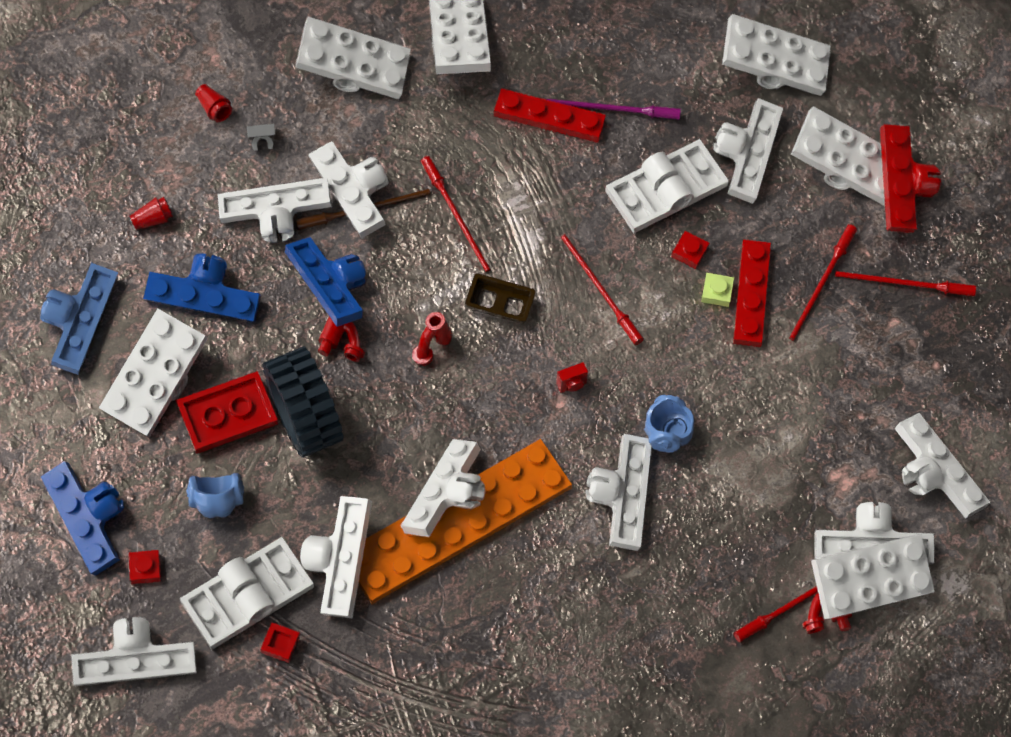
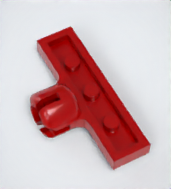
(903, 178)

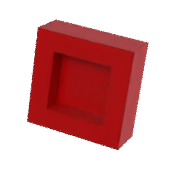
(690, 249)
(572, 378)
(144, 567)
(280, 642)

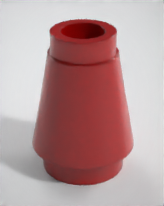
(215, 105)
(152, 214)

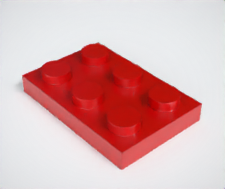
(227, 412)

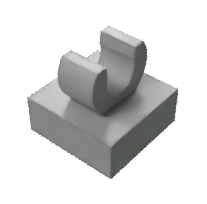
(261, 132)

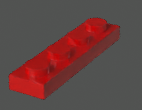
(549, 115)
(751, 293)

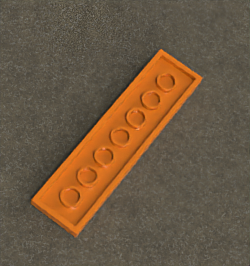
(511, 492)

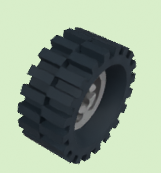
(303, 401)

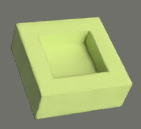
(717, 289)

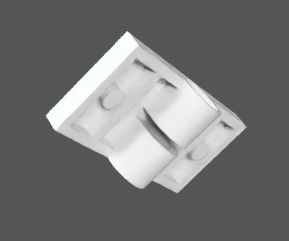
(459, 36)
(776, 56)
(352, 58)
(841, 154)
(666, 185)
(154, 373)
(872, 576)
(246, 592)

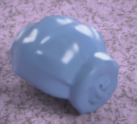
(669, 423)
(215, 495)

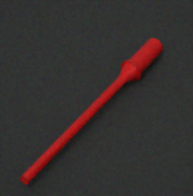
(437, 181)
(839, 250)
(946, 287)
(623, 319)
(762, 621)

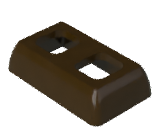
(503, 290)

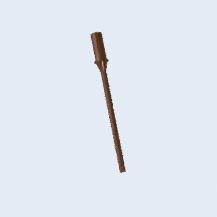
(324, 218)

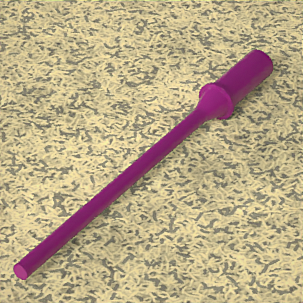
(652, 111)

